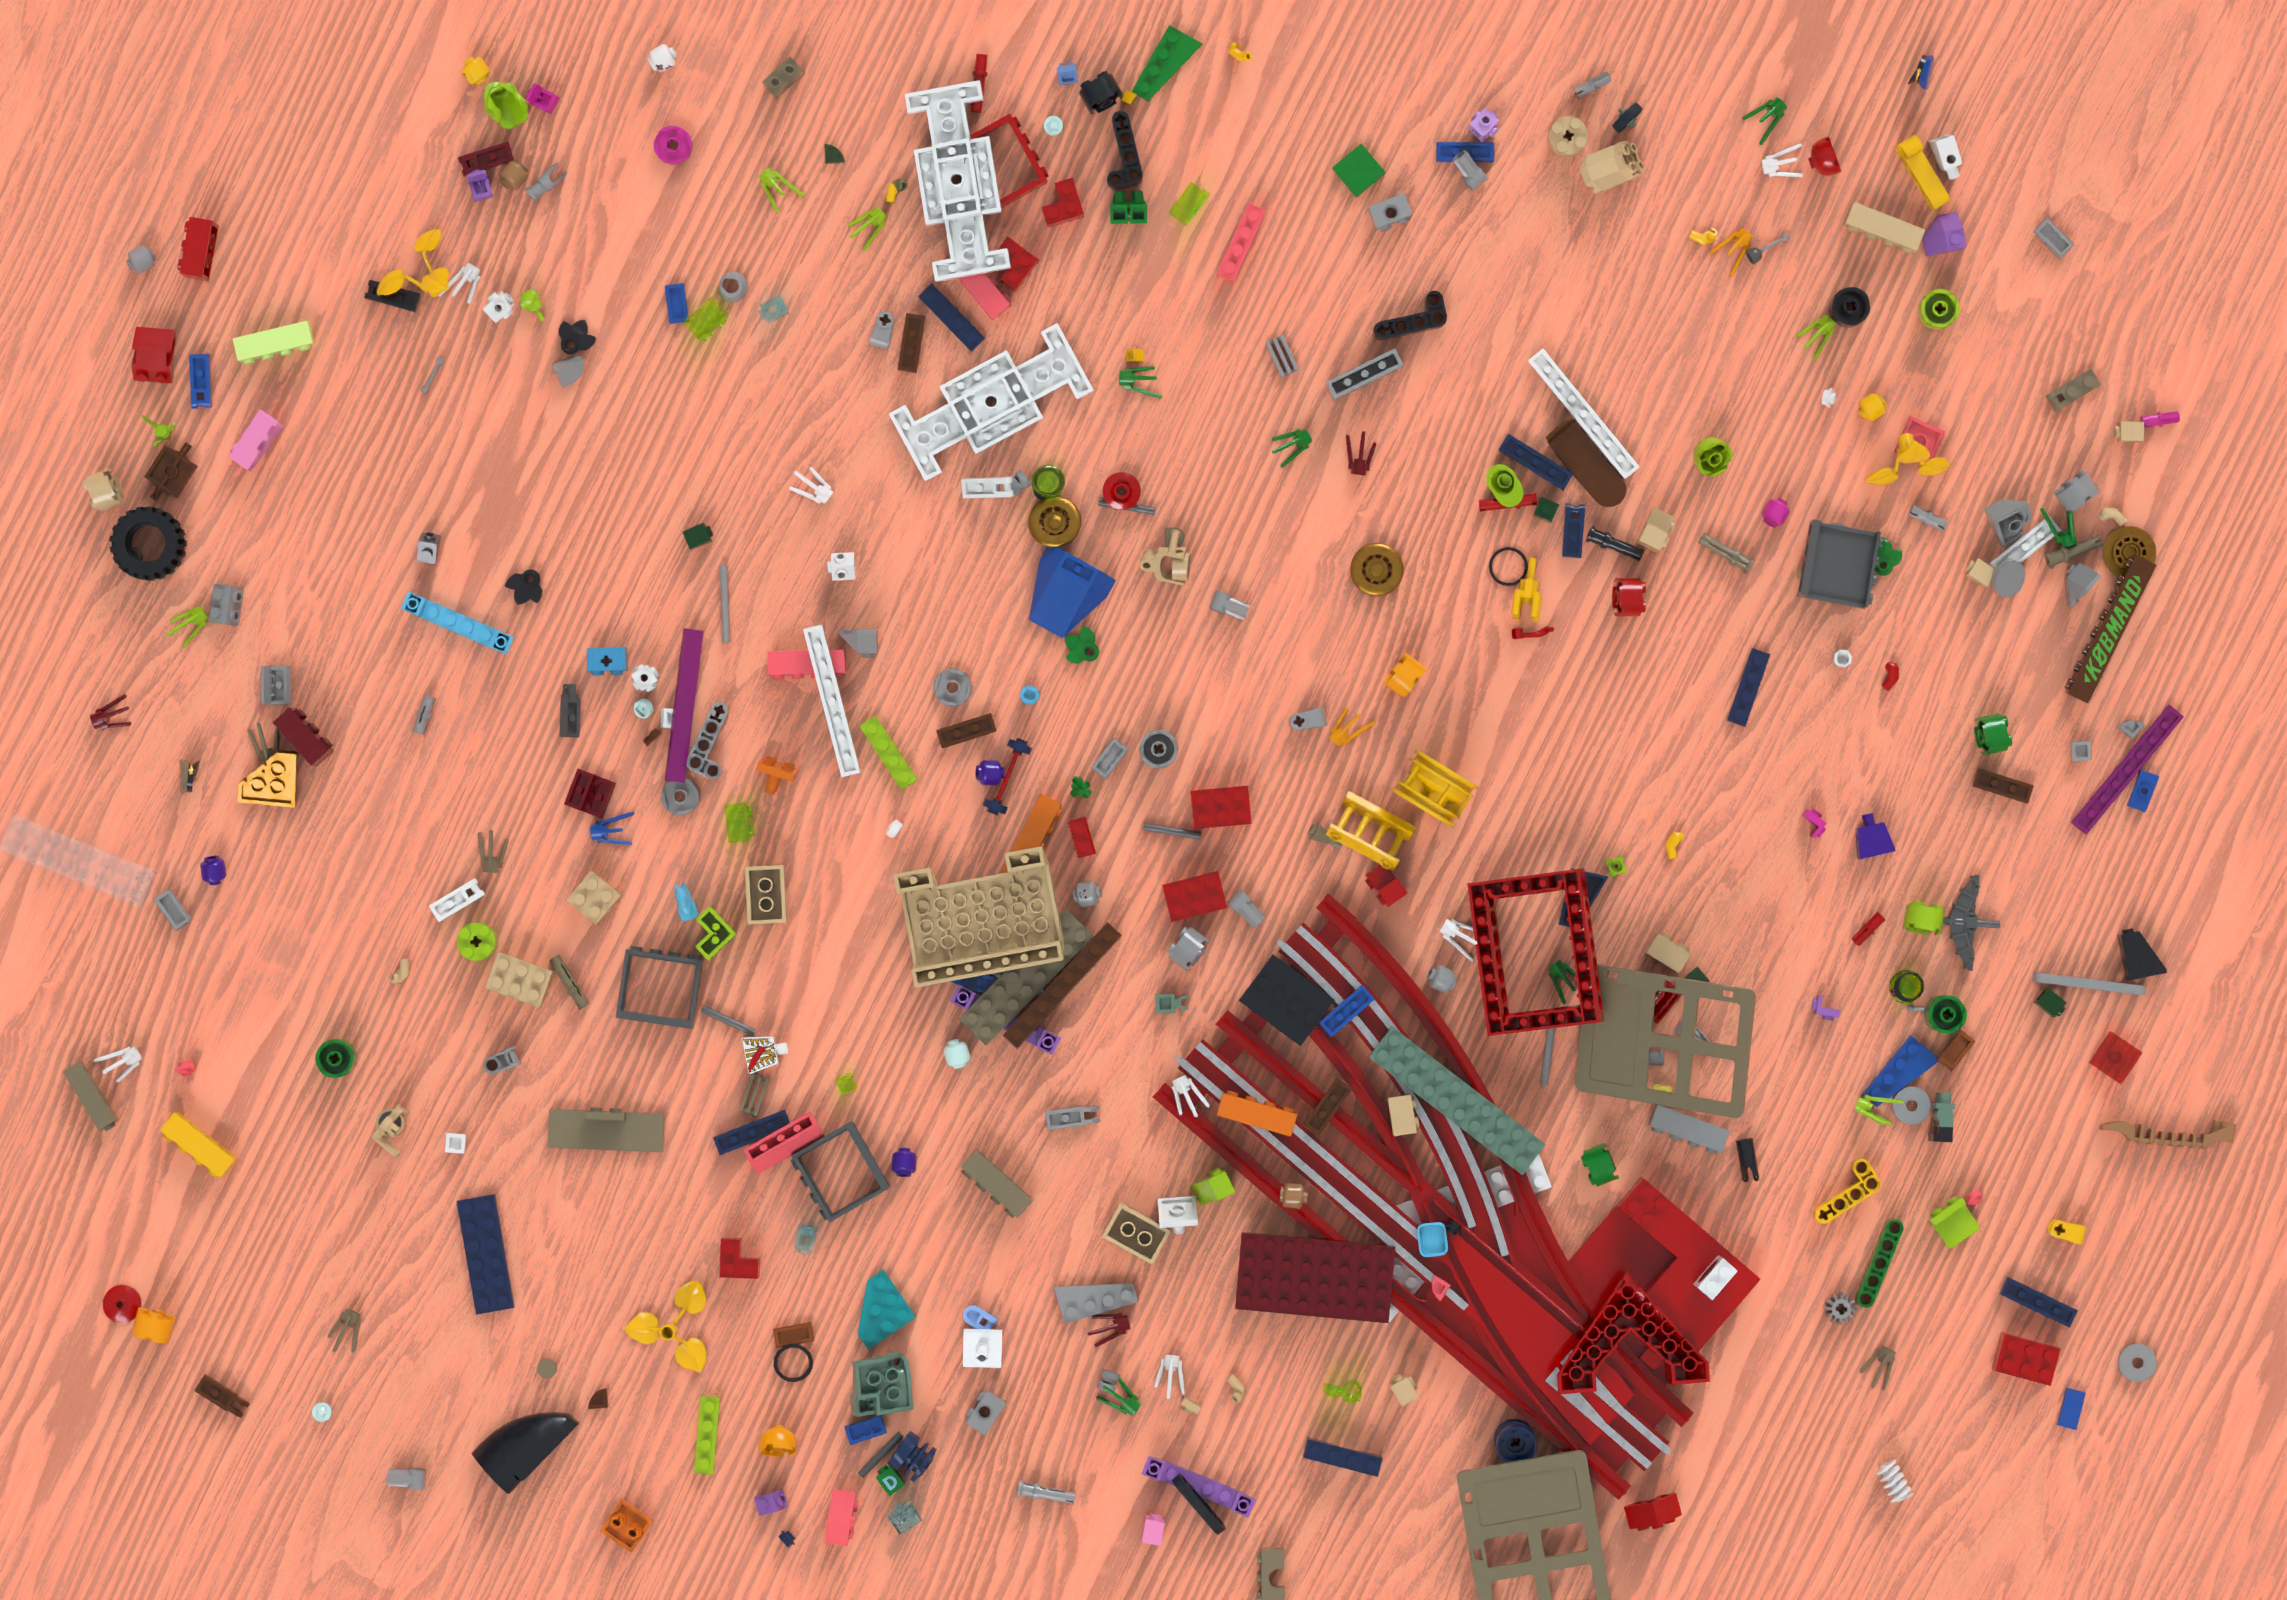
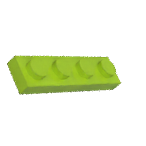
(888, 752)
(707, 1435)

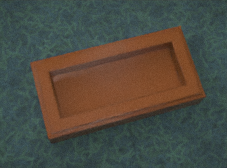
(1955, 1050)
(793, 1334)

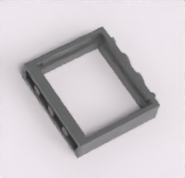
(656, 954)
(816, 1195)

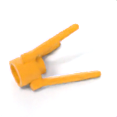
(1741, 239)
(1339, 735)

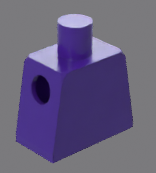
(1872, 838)

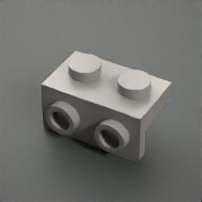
(226, 604)
(275, 685)

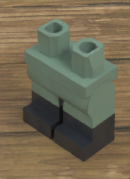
(1943, 1118)

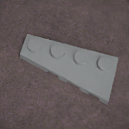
(1088, 1300)

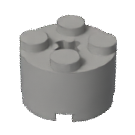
(2076, 491)
(1169, 747)
(1188, 948)

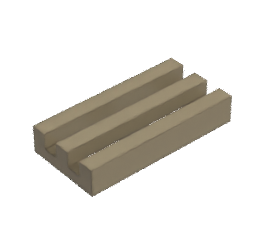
(748, 1110)

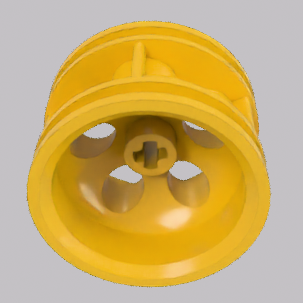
(1435, 789)

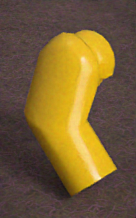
(1239, 55)
(1705, 238)
(1671, 843)

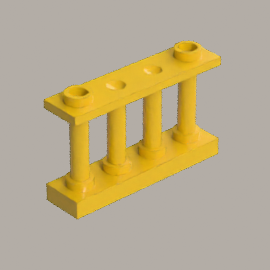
(1378, 816)

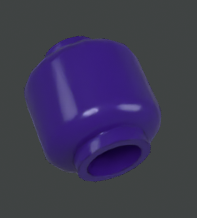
(989, 772)
(213, 870)
(904, 1162)

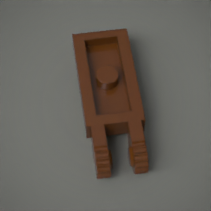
(220, 1395)

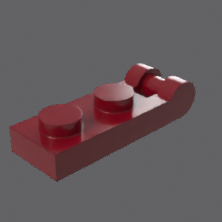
(487, 158)

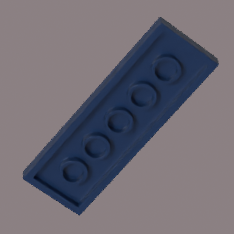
(485, 1254)

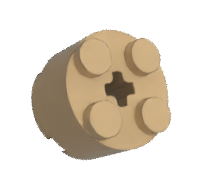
(1562, 146)
(104, 490)

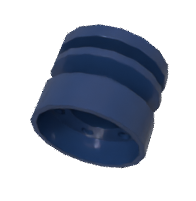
(1511, 1450)
(912, 1456)

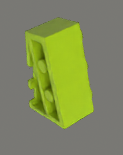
(1213, 1187)

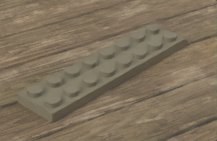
(1019, 986)

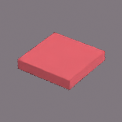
(1924, 434)

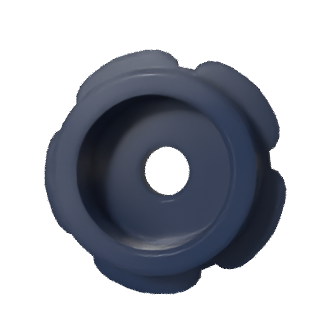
(787, 1538)

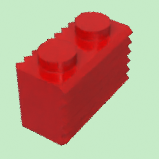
(1081, 837)

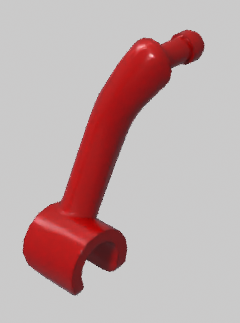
(1518, 633)

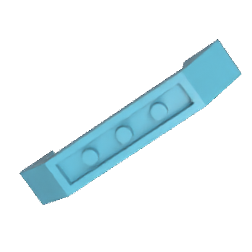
(457, 623)

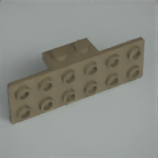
(606, 1130)

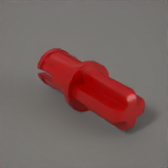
(1868, 929)

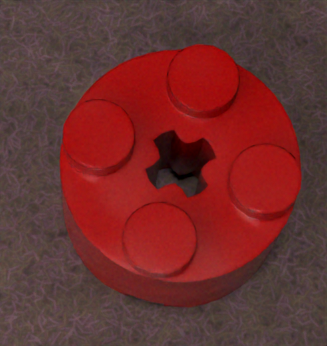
(1628, 597)

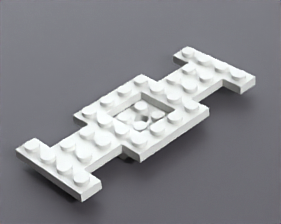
(958, 204)
(966, 396)

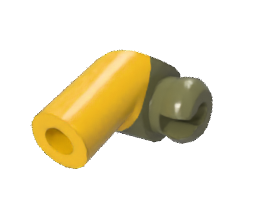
(894, 188)

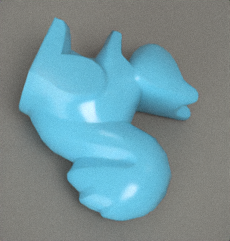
(685, 903)

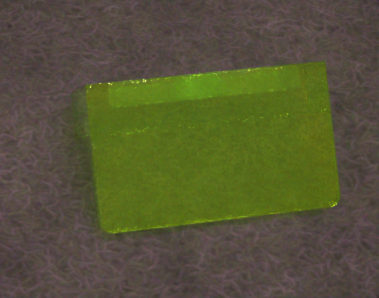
(1189, 203)

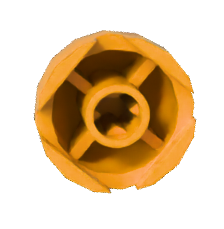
(777, 1442)

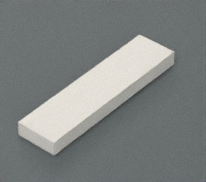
(2027, 544)

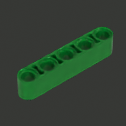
(1871, 1269)

